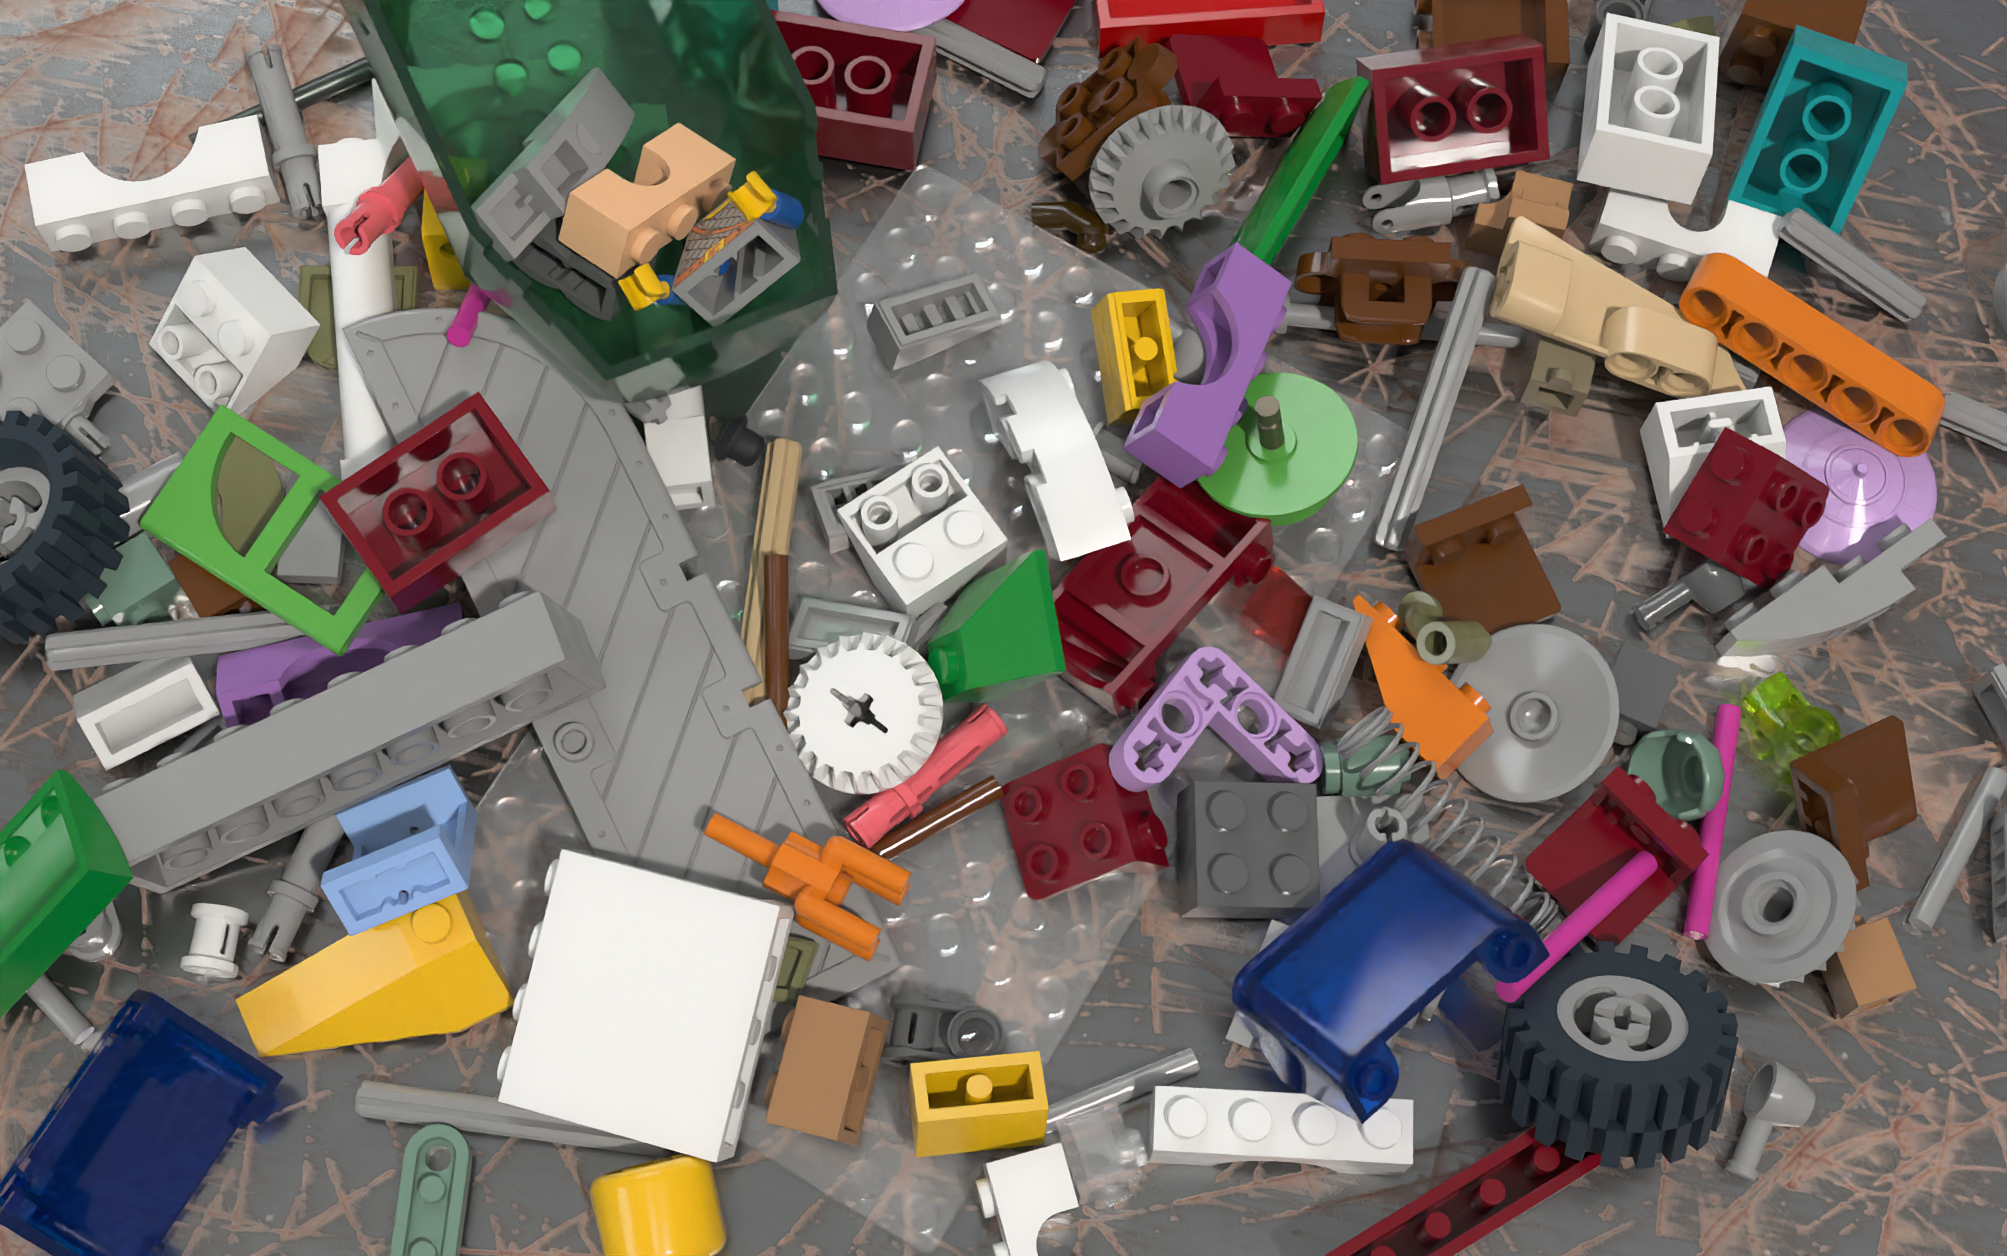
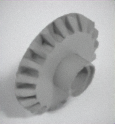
(1160, 170)
(1763, 882)

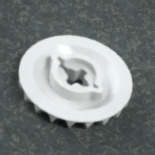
(904, 702)

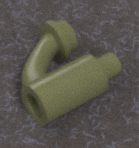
(1440, 640)

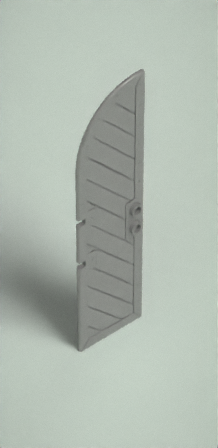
(672, 726)

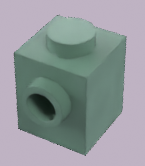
(140, 588)

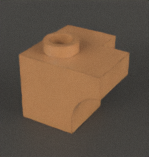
(1529, 195)

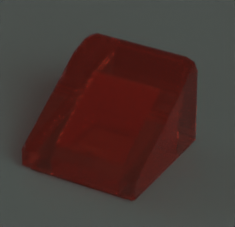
(1276, 610)

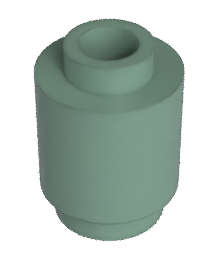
(1342, 775)

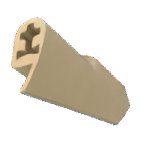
(1585, 304)

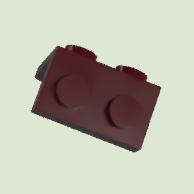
(1017, 25)
(1240, 85)
(1748, 509)
(1080, 825)
(1601, 839)

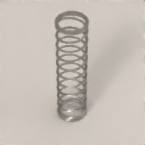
(1377, 723)

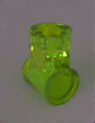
(1781, 694)

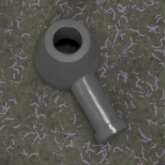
(1707, 584)

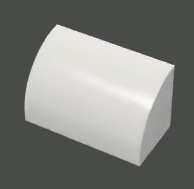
(144, 707)

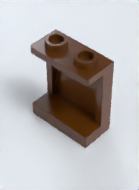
(1472, 20)

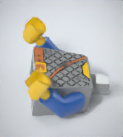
(727, 255)

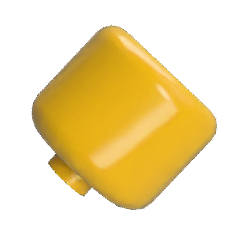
(659, 1209)

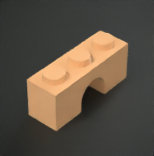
(628, 222)

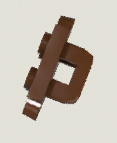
(1090, 111)
(1380, 285)

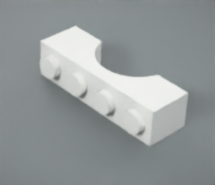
(220, 176)
(1245, 1125)

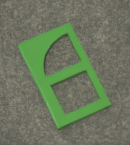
(189, 523)

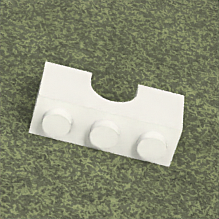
(1643, 233)
(1024, 1195)

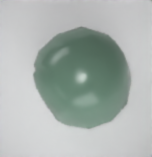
(1681, 771)

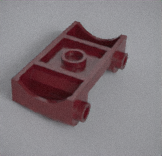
(1141, 593)

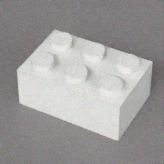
(1649, 109)

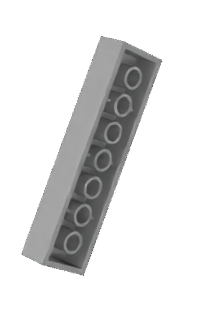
(350, 740)

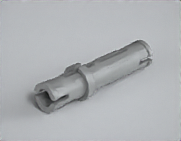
(292, 154)
(295, 890)

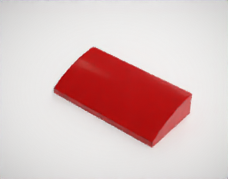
(1157, 20)

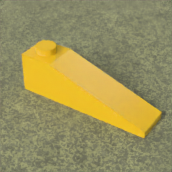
(383, 985)

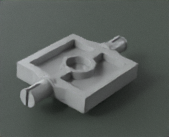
(50, 375)

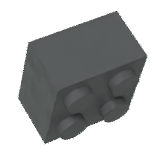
(1247, 849)

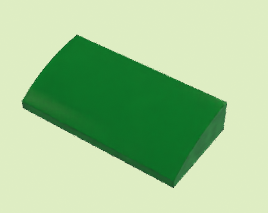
(1301, 170)
(54, 880)

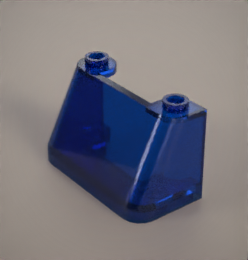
(1367, 965)
(133, 1134)

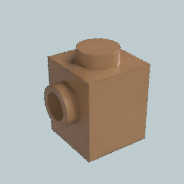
(1869, 971)

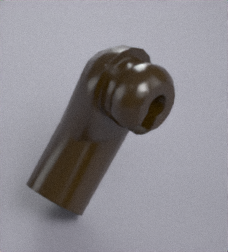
(1073, 217)

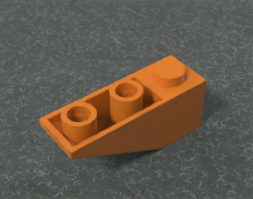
(1433, 710)

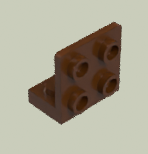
(1483, 564)
(1856, 790)

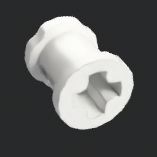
(214, 940)

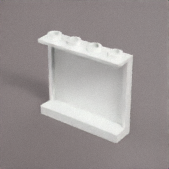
(644, 1005)

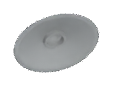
(1548, 713)

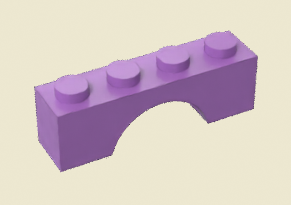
(1236, 311)
(267, 675)

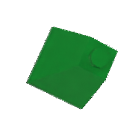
(999, 634)

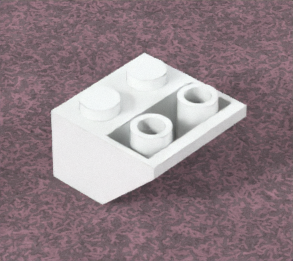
(232, 330)
(1685, 430)
(923, 535)

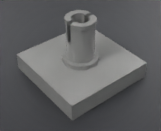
(1359, 826)

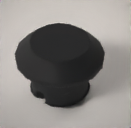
(739, 443)

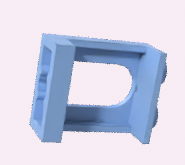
(395, 858)

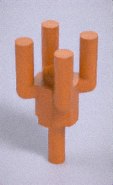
(819, 880)

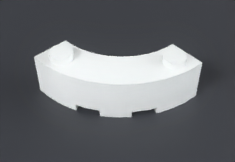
(1070, 485)

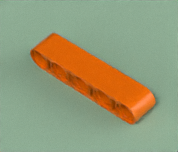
(1813, 355)

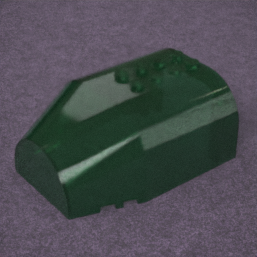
(486, 73)

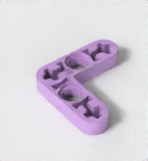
(1201, 708)

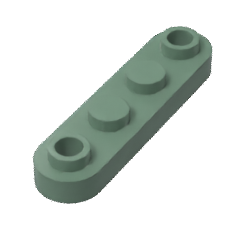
(430, 1201)

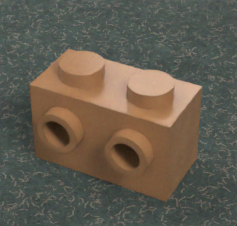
(826, 1070)

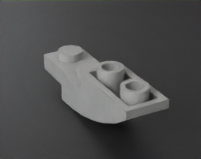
(557, 158)
(1827, 604)

